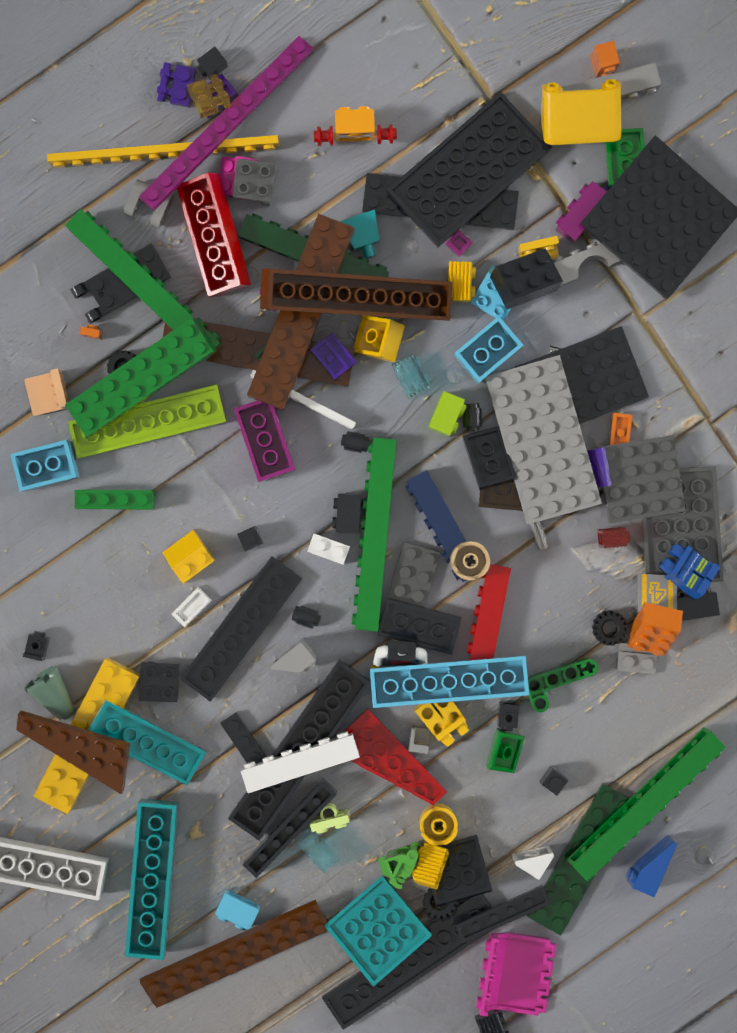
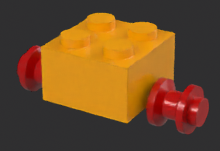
(355, 126)

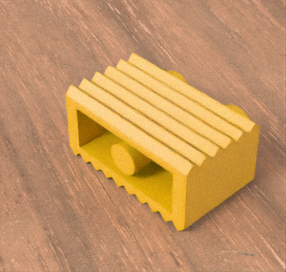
(461, 275)
(430, 865)

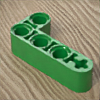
(561, 680)

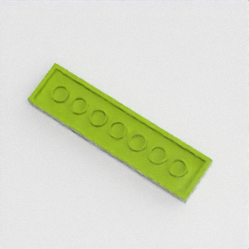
(154, 421)

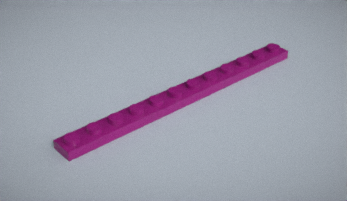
(225, 123)

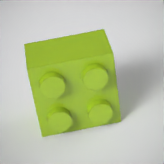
(446, 414)

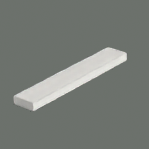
(319, 408)

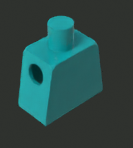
(365, 233)

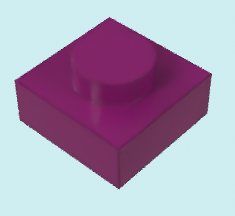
(458, 243)

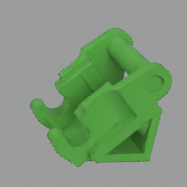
(399, 863)

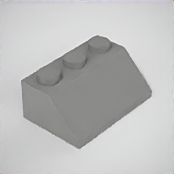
(296, 659)

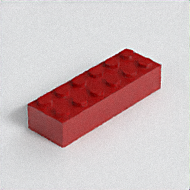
(213, 234)

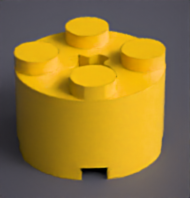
(438, 835)

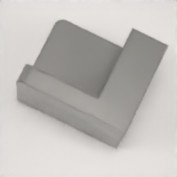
(419, 740)

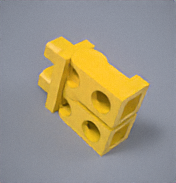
(443, 723)

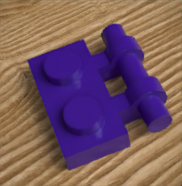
(179, 93)

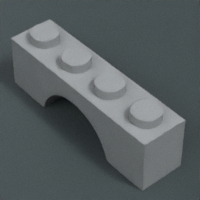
(569, 266)

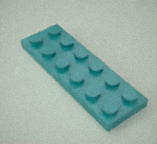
(149, 742)

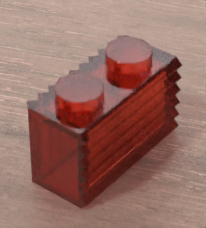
(613, 538)

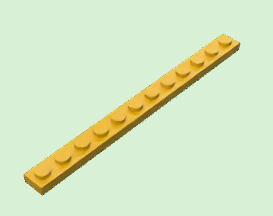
(155, 152)

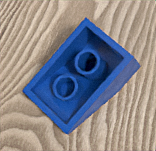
(651, 867)

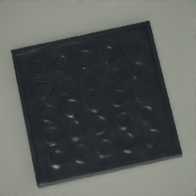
(660, 217)

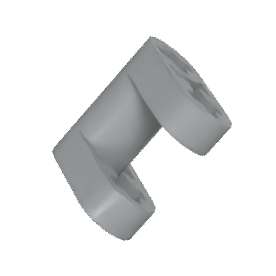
(134, 201)

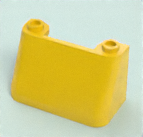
(581, 114)

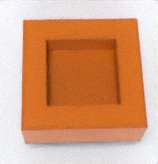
(91, 331)

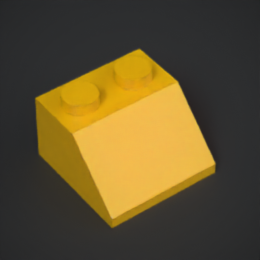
(378, 338)
(188, 556)

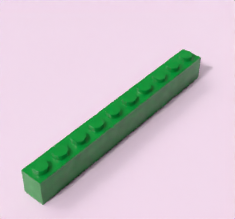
(131, 273)
(375, 534)
(646, 804)

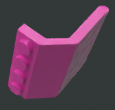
(516, 973)

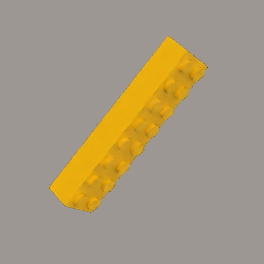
(62, 779)

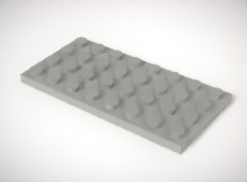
(543, 440)

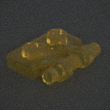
(203, 99)

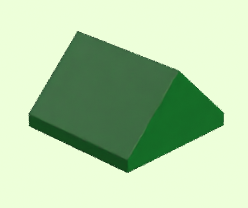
(504, 751)

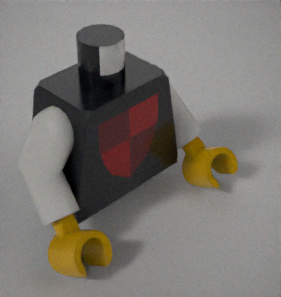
(399, 654)

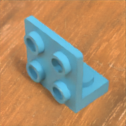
(488, 298)

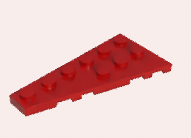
(389, 759)

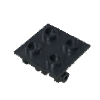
(158, 682)

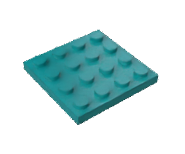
(378, 930)

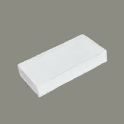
(191, 606)

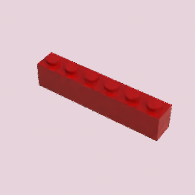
(488, 613)

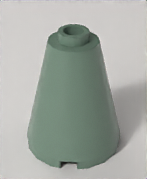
(51, 693)

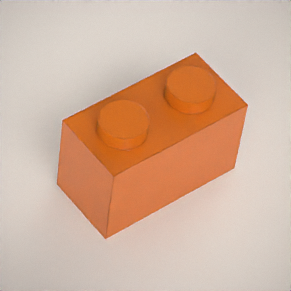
(604, 59)

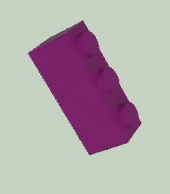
(569, 225)

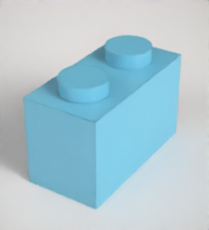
(237, 910)

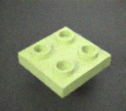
(322, 823)

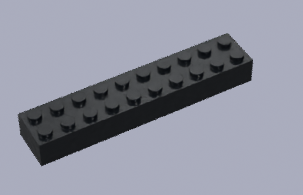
(317, 721)

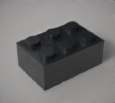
(526, 278)

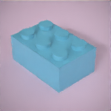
(488, 350)
(45, 465)

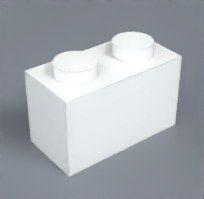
(328, 548)

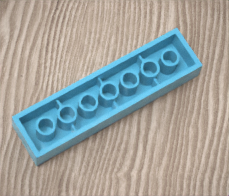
(449, 682)

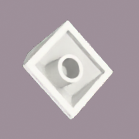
(534, 860)

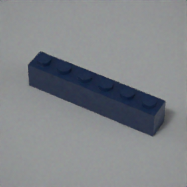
(437, 515)

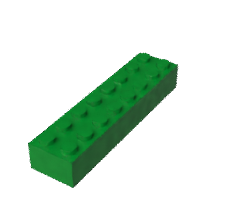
(141, 377)

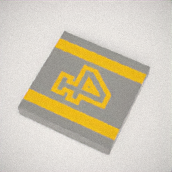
(656, 590)

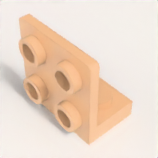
(47, 392)

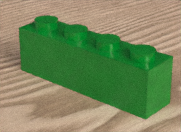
(115, 499)

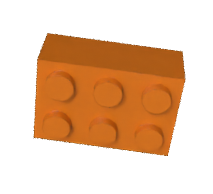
(655, 629)

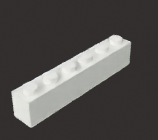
(300, 762)

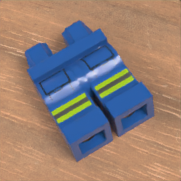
(689, 571)

